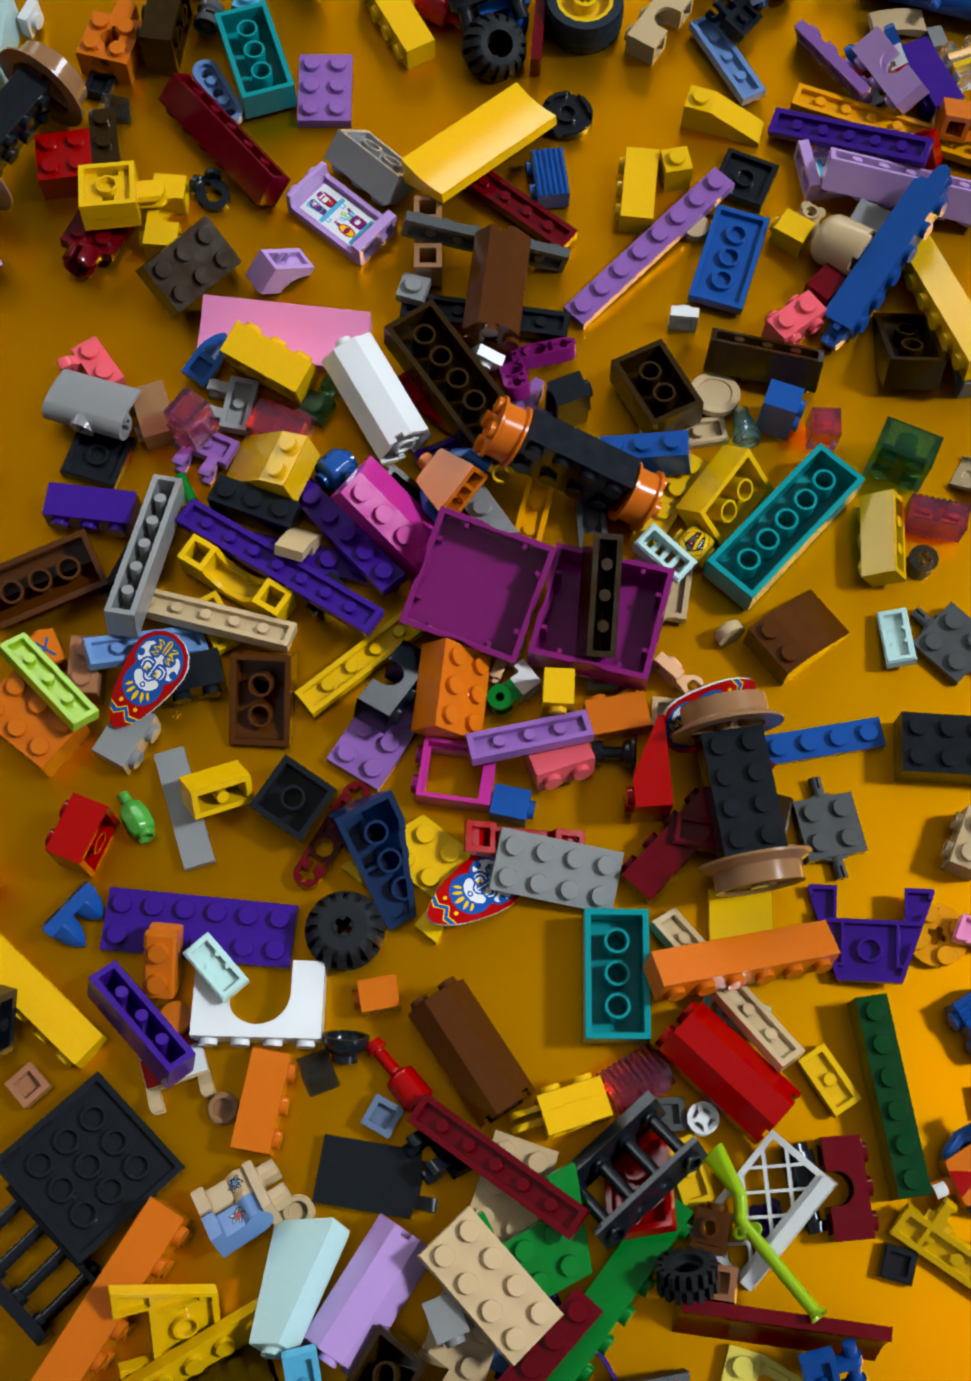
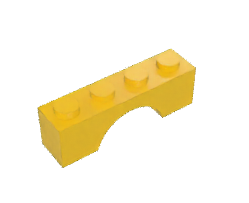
(215, 570)

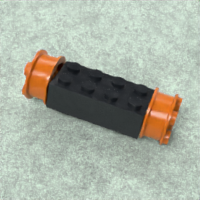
(571, 462)

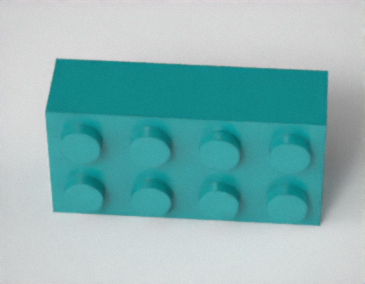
(256, 59)
(614, 977)

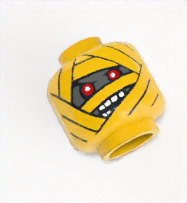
(696, 543)

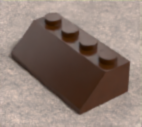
(48, 577)

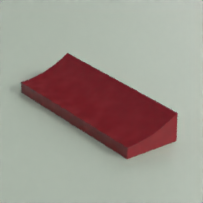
(777, 1328)

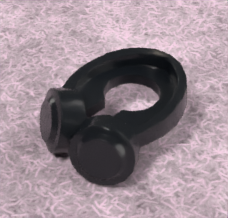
(212, 178)

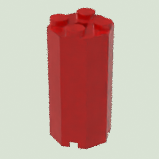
(727, 1071)

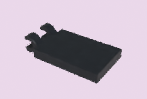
(370, 1178)

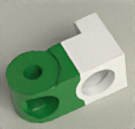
(515, 691)

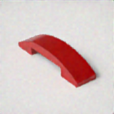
(482, 836)

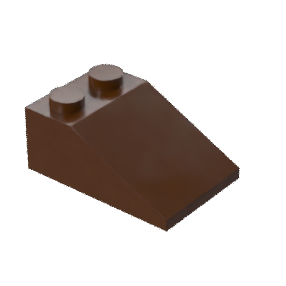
(794, 636)
(262, 697)

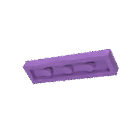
(828, 57)
(529, 737)

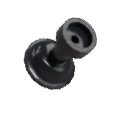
(627, 752)

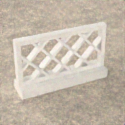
(792, 1221)

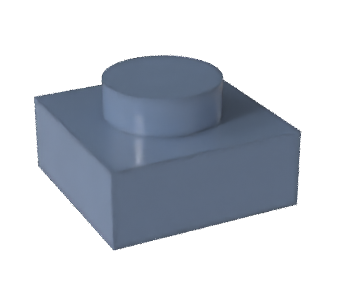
(382, 1116)

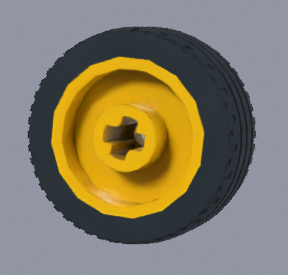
(583, 24)

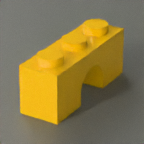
(157, 230)

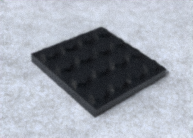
(88, 1167)

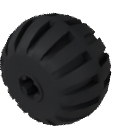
(504, 37)
(350, 949)

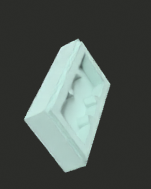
(896, 638)
(216, 967)

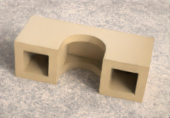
(646, 38)

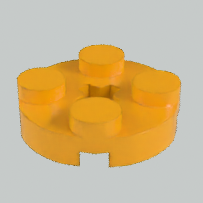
(943, 952)

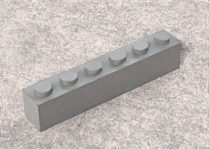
(144, 557)

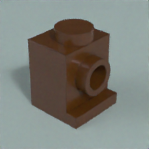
(719, 1241)

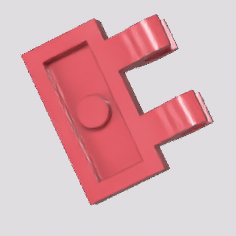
(93, 360)

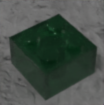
(903, 454)

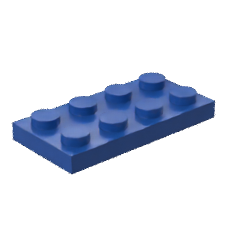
(728, 259)

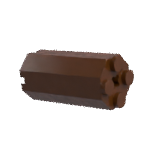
(496, 288)
(470, 1051)

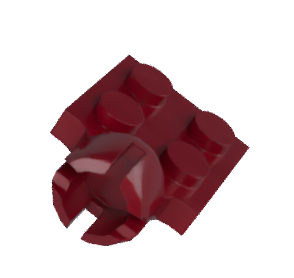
(91, 246)

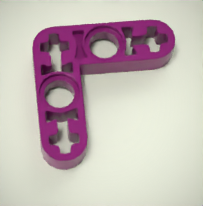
(531, 356)

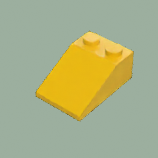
(275, 462)

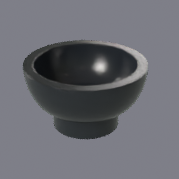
(345, 1045)

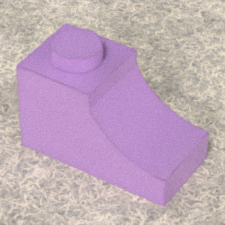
(277, 268)

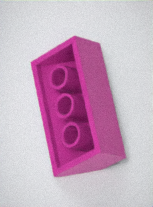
(386, 514)

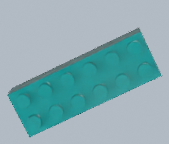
(783, 526)

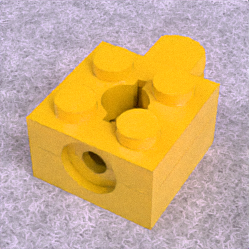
(114, 196)
(566, 1108)

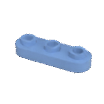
(216, 86)

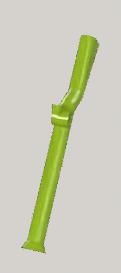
(723, 1168)

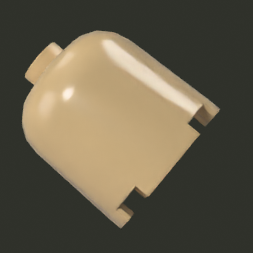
(840, 242)

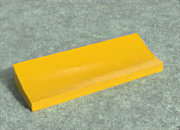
(476, 144)

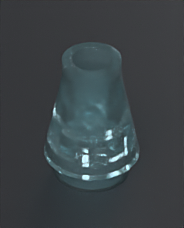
(745, 430)

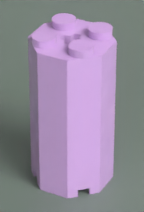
(367, 1294)

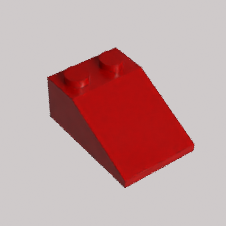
(650, 790)

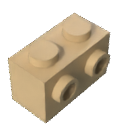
(957, 850)

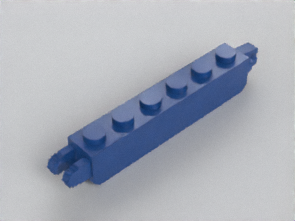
(886, 256)

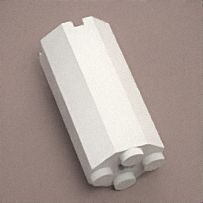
(376, 398)

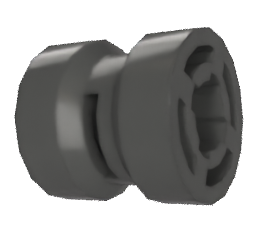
(205, 20)

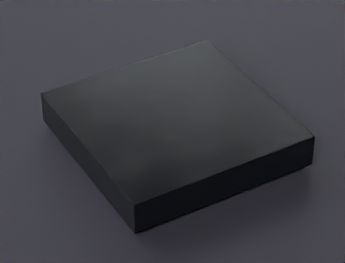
(751, 178)
(98, 459)

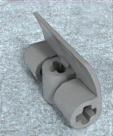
(90, 404)

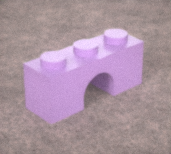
(903, 87)

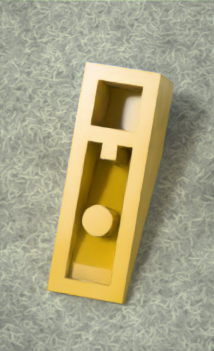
(719, 116)

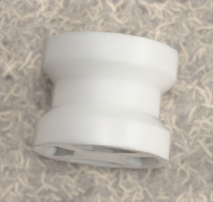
(706, 1116)

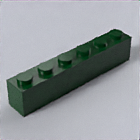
(889, 1097)

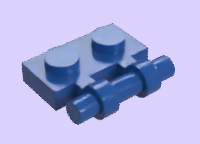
(826, 1366)

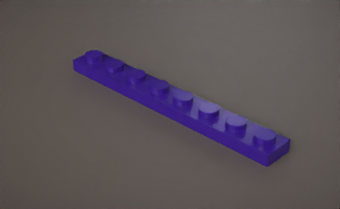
(296, 576)

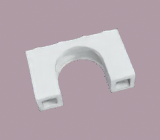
(298, 1024)

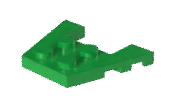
(546, 1253)

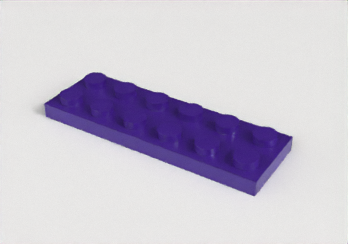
(245, 929)

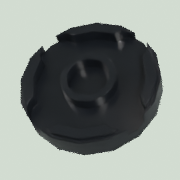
(572, 113)

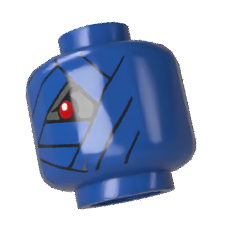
(334, 468)

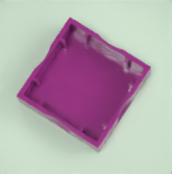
(478, 585)
(642, 609)

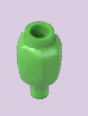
(136, 818)

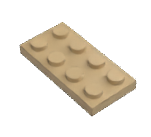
(490, 1285)

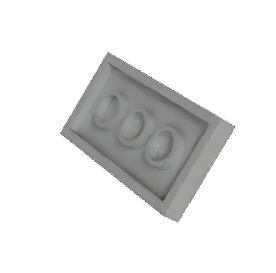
(555, 870)

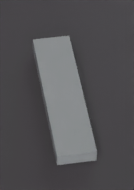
(189, 833)

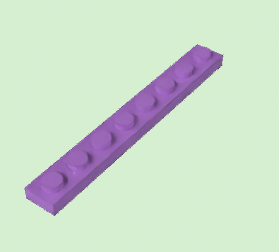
(648, 248)

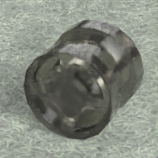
(914, 563)

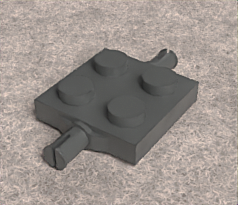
(945, 641)
(829, 826)

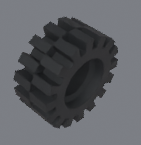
(687, 1275)

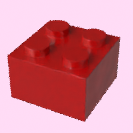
(58, 161)
(81, 834)

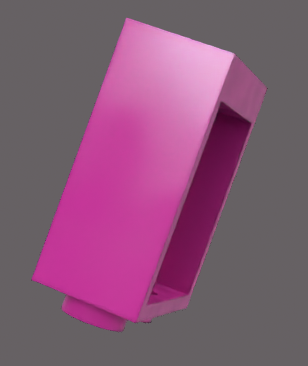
(452, 748)

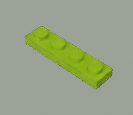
(48, 681)

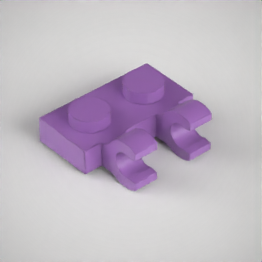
(216, 453)

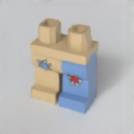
(242, 1205)

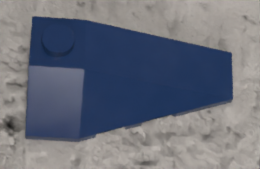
(376, 843)

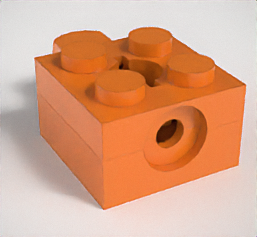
(111, 43)

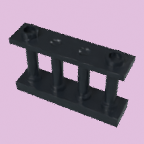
(622, 1138)
(15, 1298)

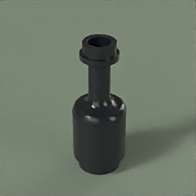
(801, 1178)

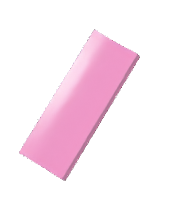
(300, 326)

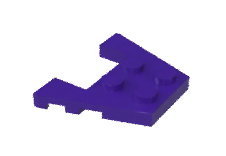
(873, 948)

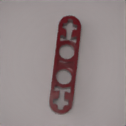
(325, 833)

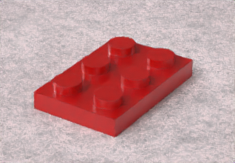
(663, 1215)

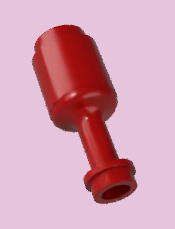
(437, 12)
(404, 1082)

